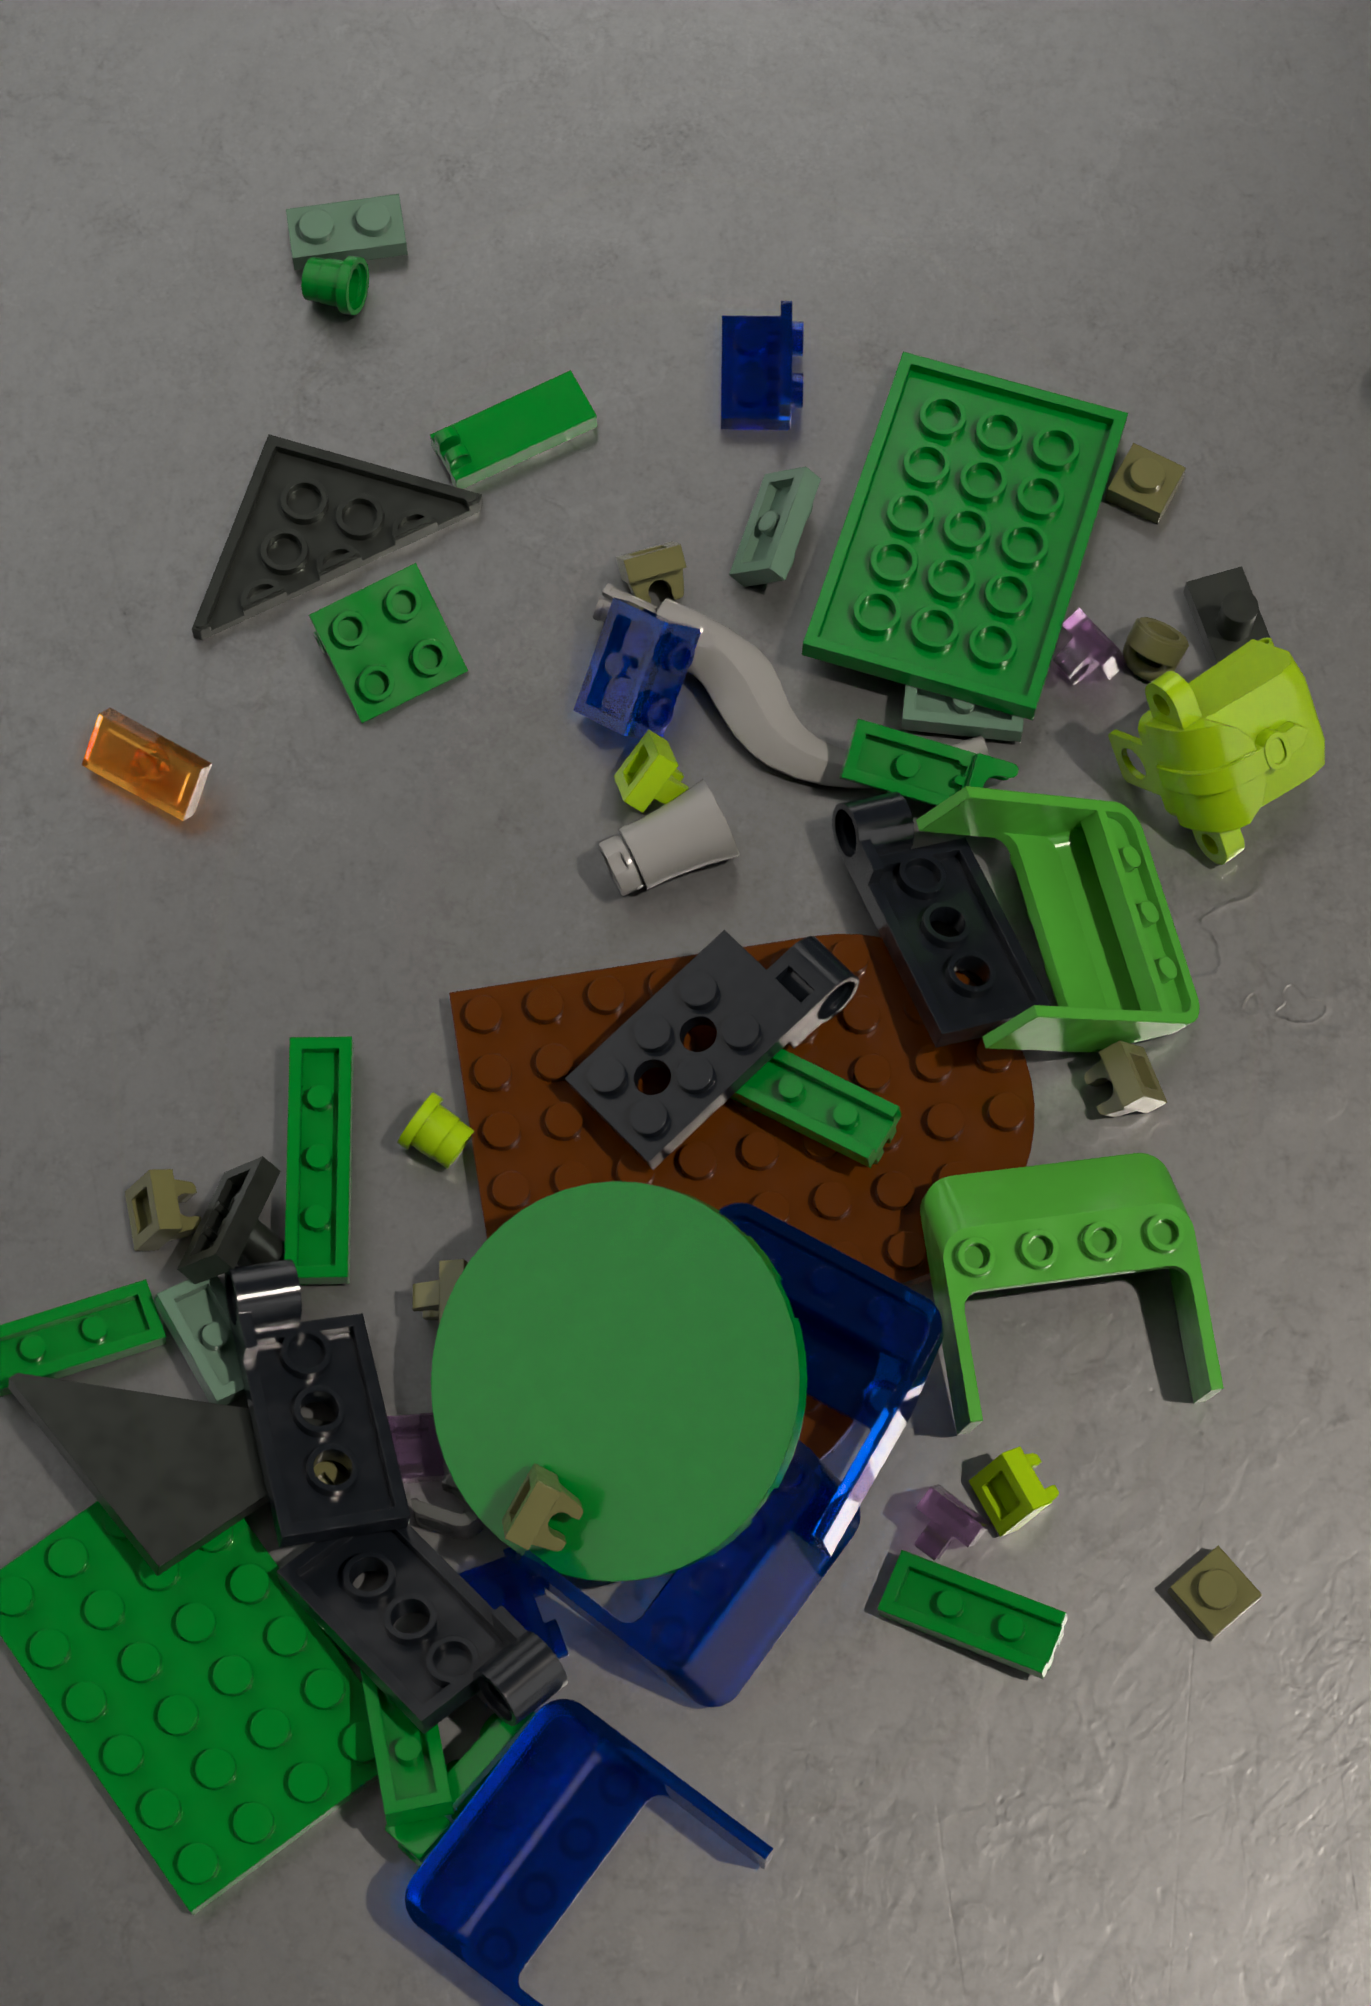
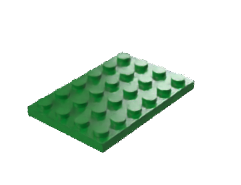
(965, 535)
(190, 1694)

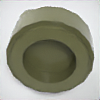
(1156, 642)

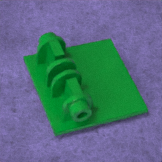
(388, 643)

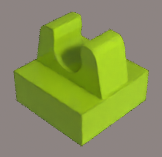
(650, 773)
(1012, 1490)

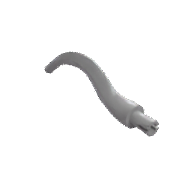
(752, 697)

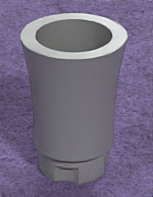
(670, 841)

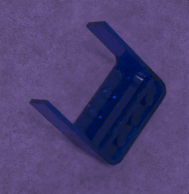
(863, 1344)
(731, 1607)
(539, 1838)

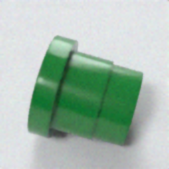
(336, 282)

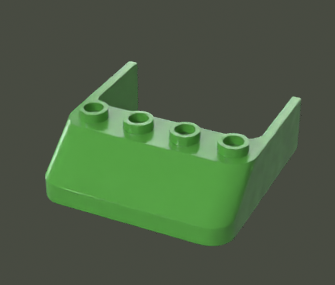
(1093, 914)
(1059, 1228)

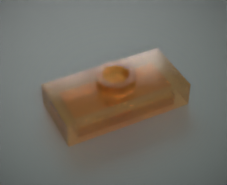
(146, 764)

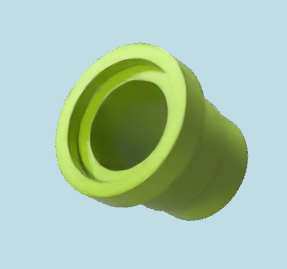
(436, 1132)

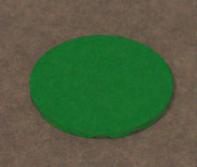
(635, 1361)

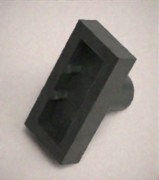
(1224, 612)
(232, 1224)

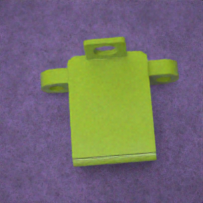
(1225, 743)

